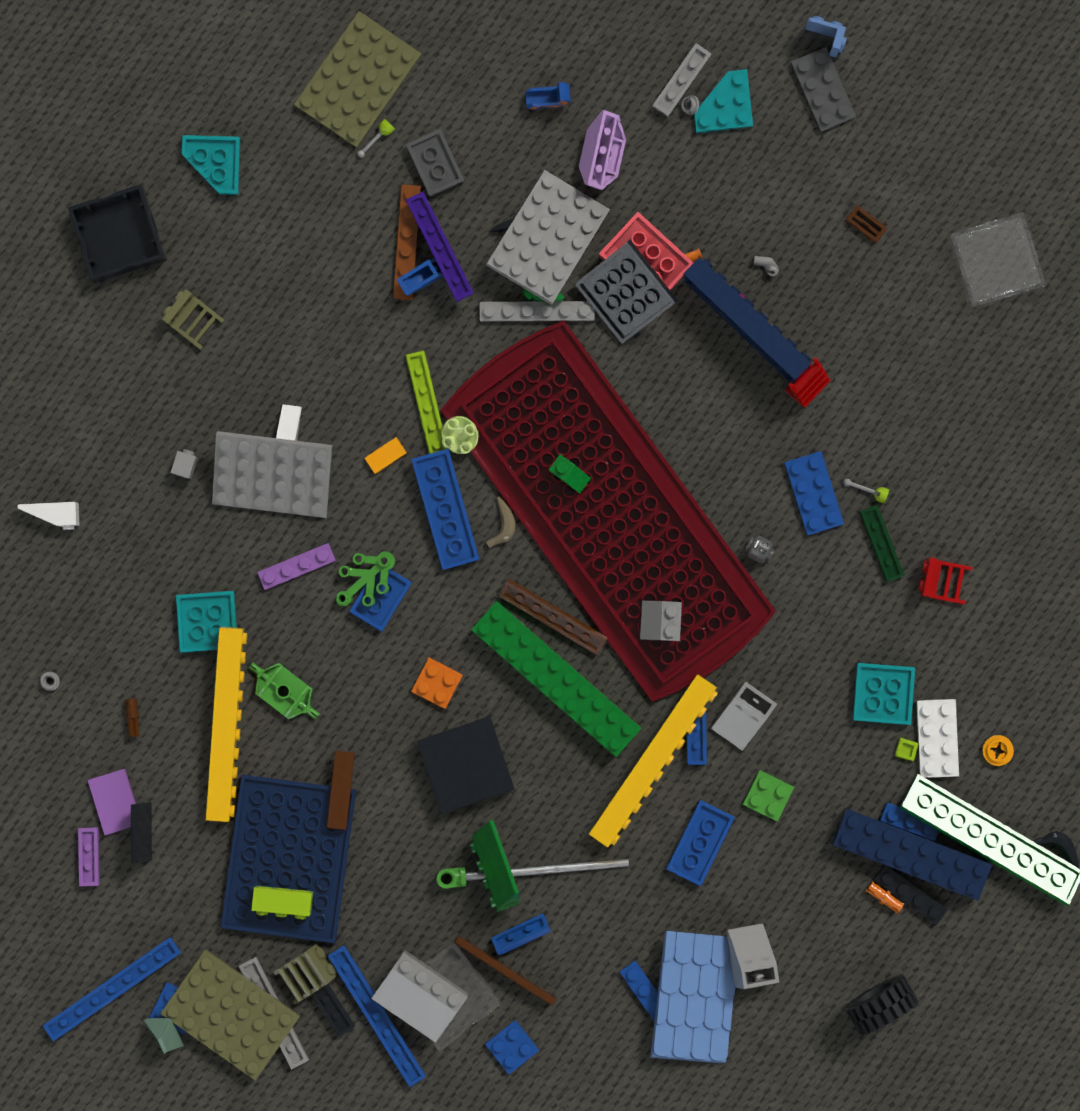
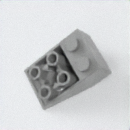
(744, 715)
(751, 957)

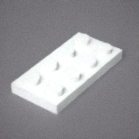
(937, 738)

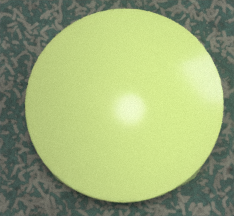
(459, 435)

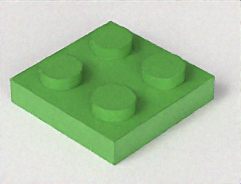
(768, 795)

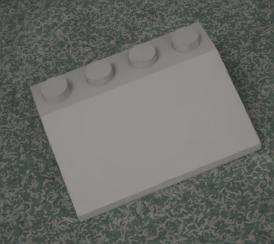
(420, 996)

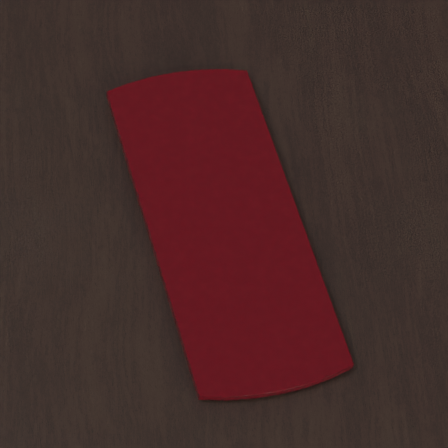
(631, 527)

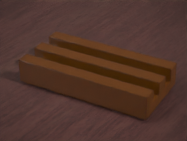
(849, 220)

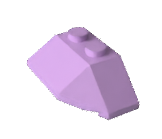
(602, 150)

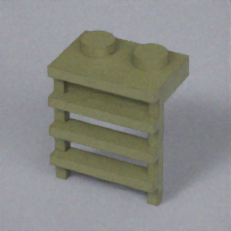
(180, 312)
(314, 966)

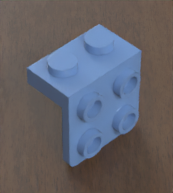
(831, 29)

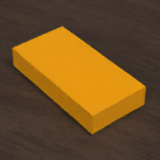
(385, 455)

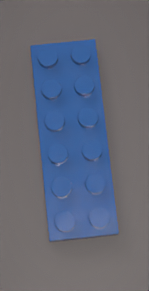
(445, 509)

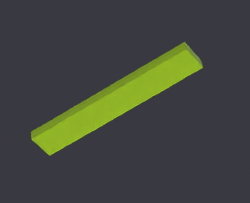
(426, 400)

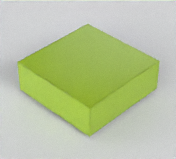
(906, 749)

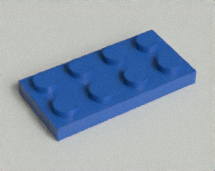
(814, 493)
(700, 842)

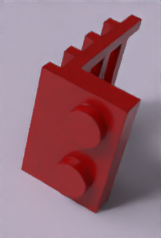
(809, 384)
(930, 580)

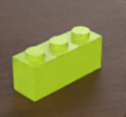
(282, 901)

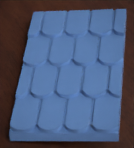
(694, 999)

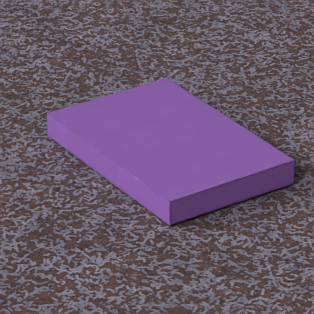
(113, 800)

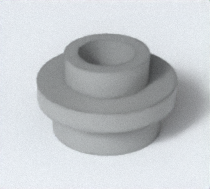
(690, 104)
(43, 681)

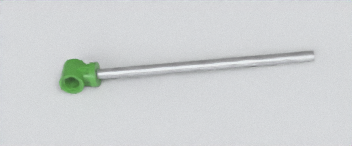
(459, 876)

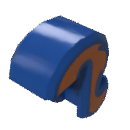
(548, 96)

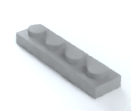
(681, 80)

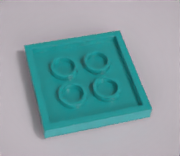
(202, 616)
(884, 693)

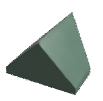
(164, 1033)

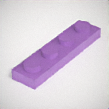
(296, 566)

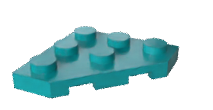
(726, 105)
(215, 159)

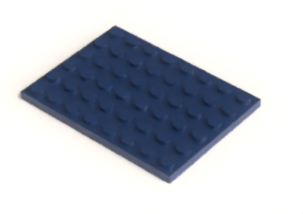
(287, 845)

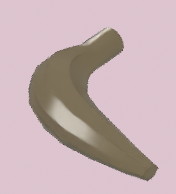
(508, 524)

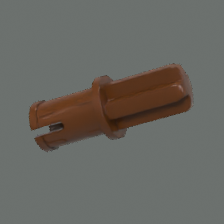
(132, 717)

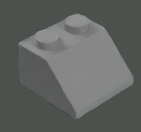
(661, 620)

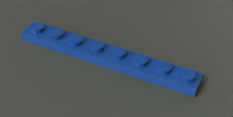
(112, 989)
(377, 1016)

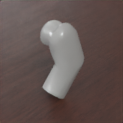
(768, 264)

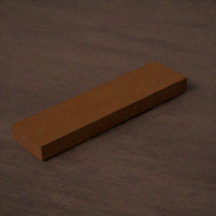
(341, 790)

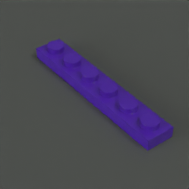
(440, 247)

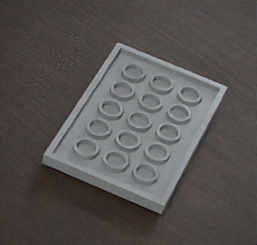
(548, 237)
(271, 474)

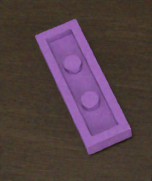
(88, 856)

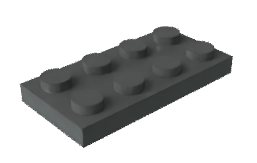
(823, 89)

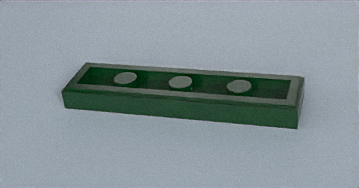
(881, 543)

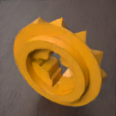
(1005, 745)

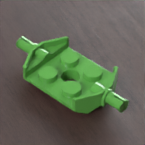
(299, 693)

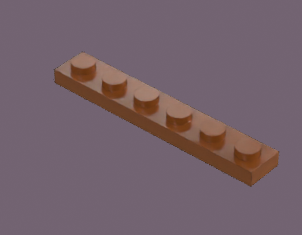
(406, 240)

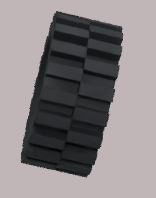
(881, 1004)

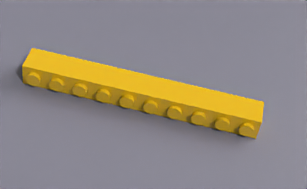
(225, 723)
(653, 760)

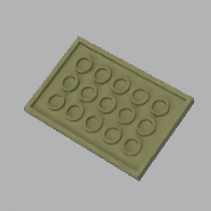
(357, 79)
(230, 1014)

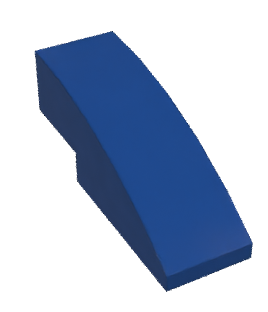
(420, 277)

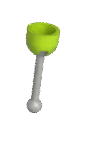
(385, 128)
(880, 493)

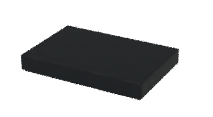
(141, 832)

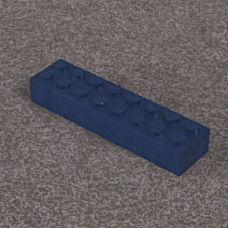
(746, 320)
(911, 854)

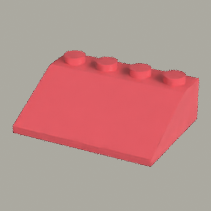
(655, 248)

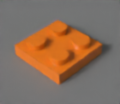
(437, 683)

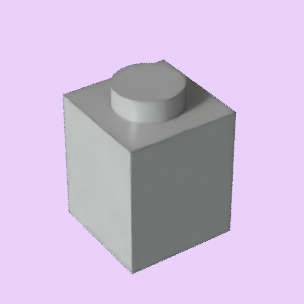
(184, 464)

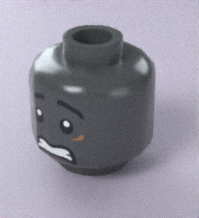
(759, 549)

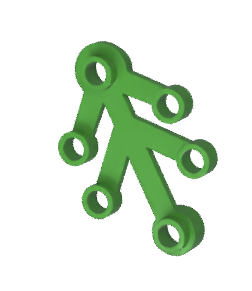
(367, 577)

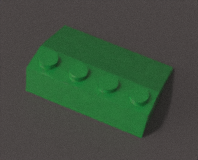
(495, 867)

